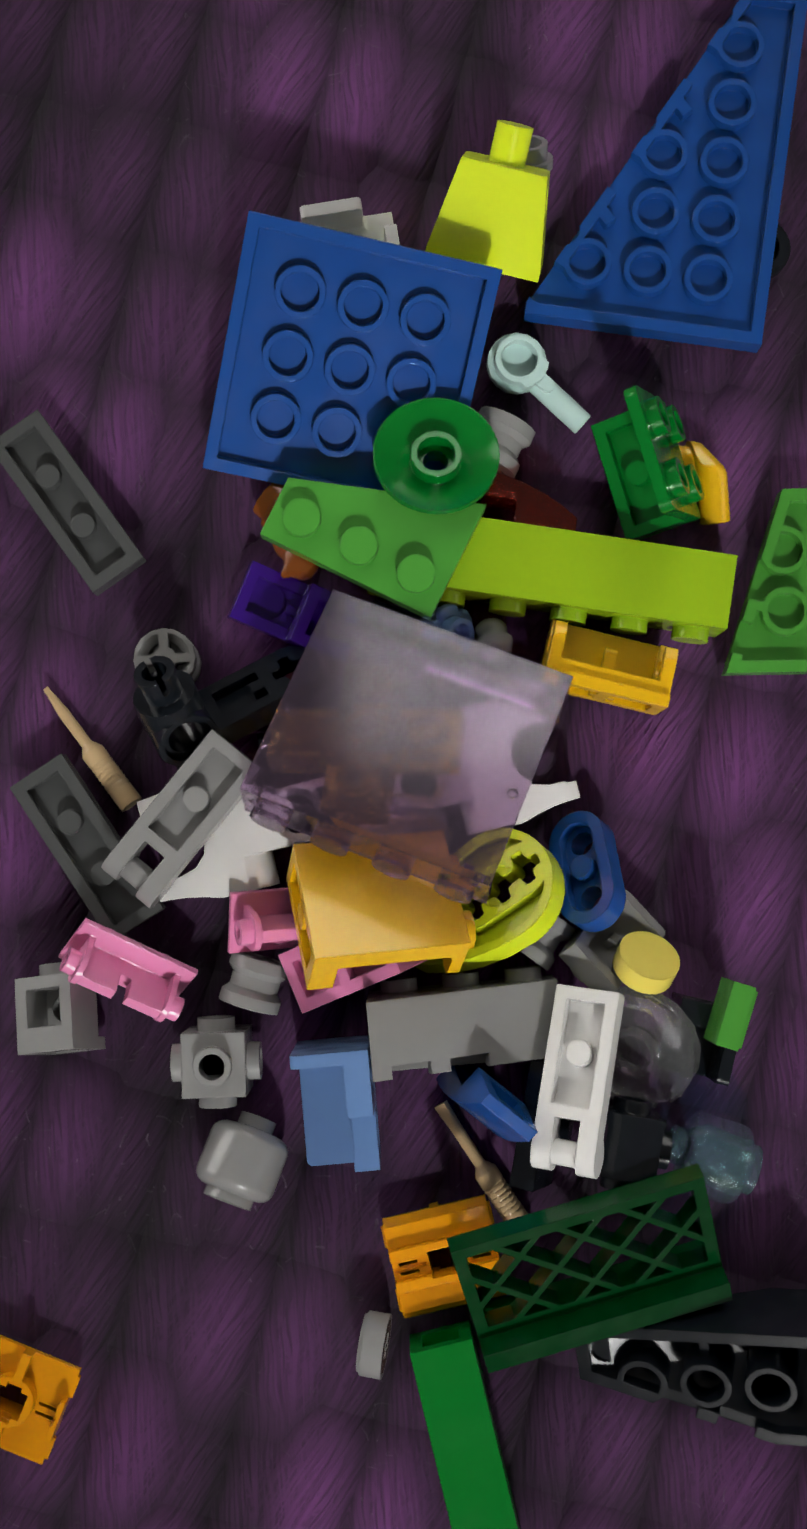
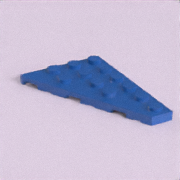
(694, 213)

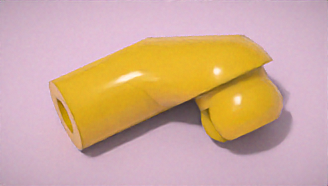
(714, 481)

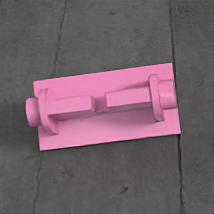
(260, 921)
(104, 959)

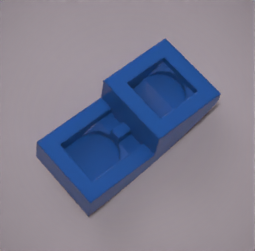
(489, 1103)

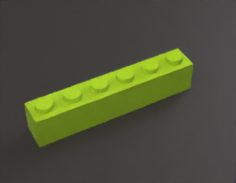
(595, 578)

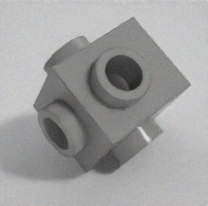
(233, 1045)

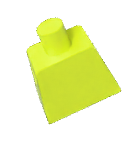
(496, 207)

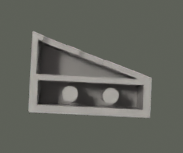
(459, 1021)

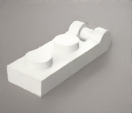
(577, 1078)

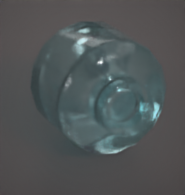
(723, 1152)

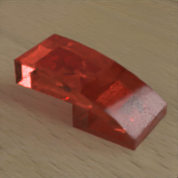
(528, 504)

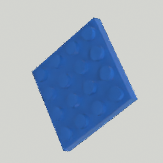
(332, 342)

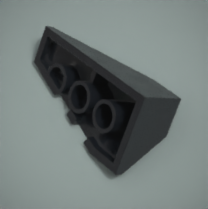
(723, 1360)

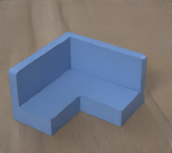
(338, 1102)

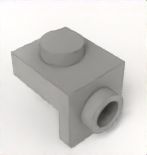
(592, 952)

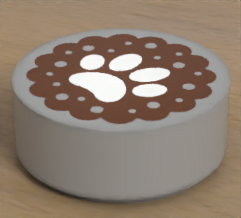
(373, 1344)

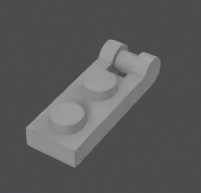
(181, 818)

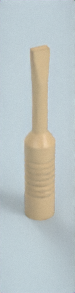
(97, 759)
(486, 1173)

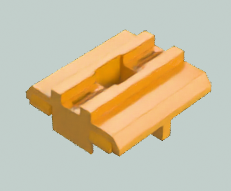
(418, 1232)
(49, 1386)

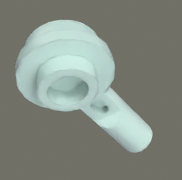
(520, 366)

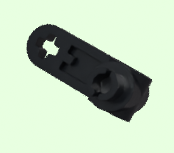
(235, 706)

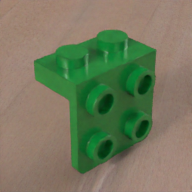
(647, 467)

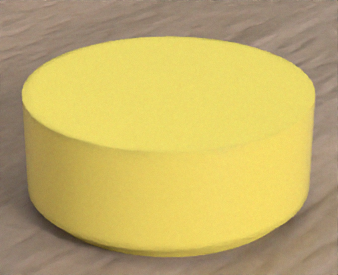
(646, 962)

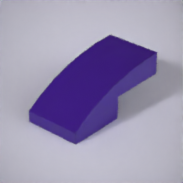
(278, 605)

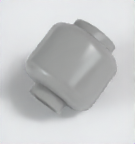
(242, 1161)

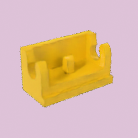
(612, 667)

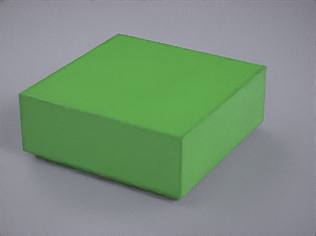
(730, 1014)

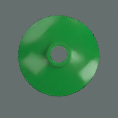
(442, 433)

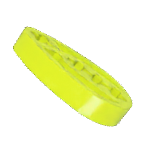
(521, 919)

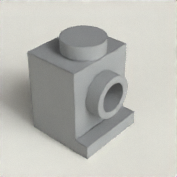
(55, 1014)

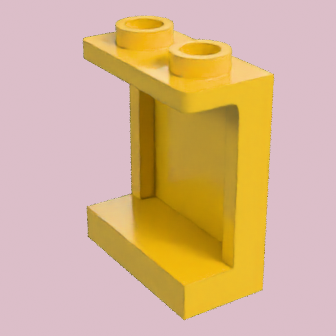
(361, 917)

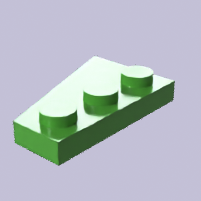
(372, 539)
(774, 612)

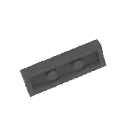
(68, 503)
(80, 842)

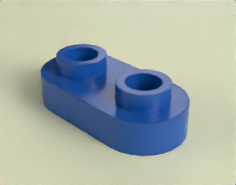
(589, 874)

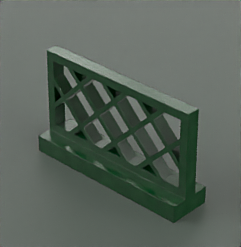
(599, 1296)

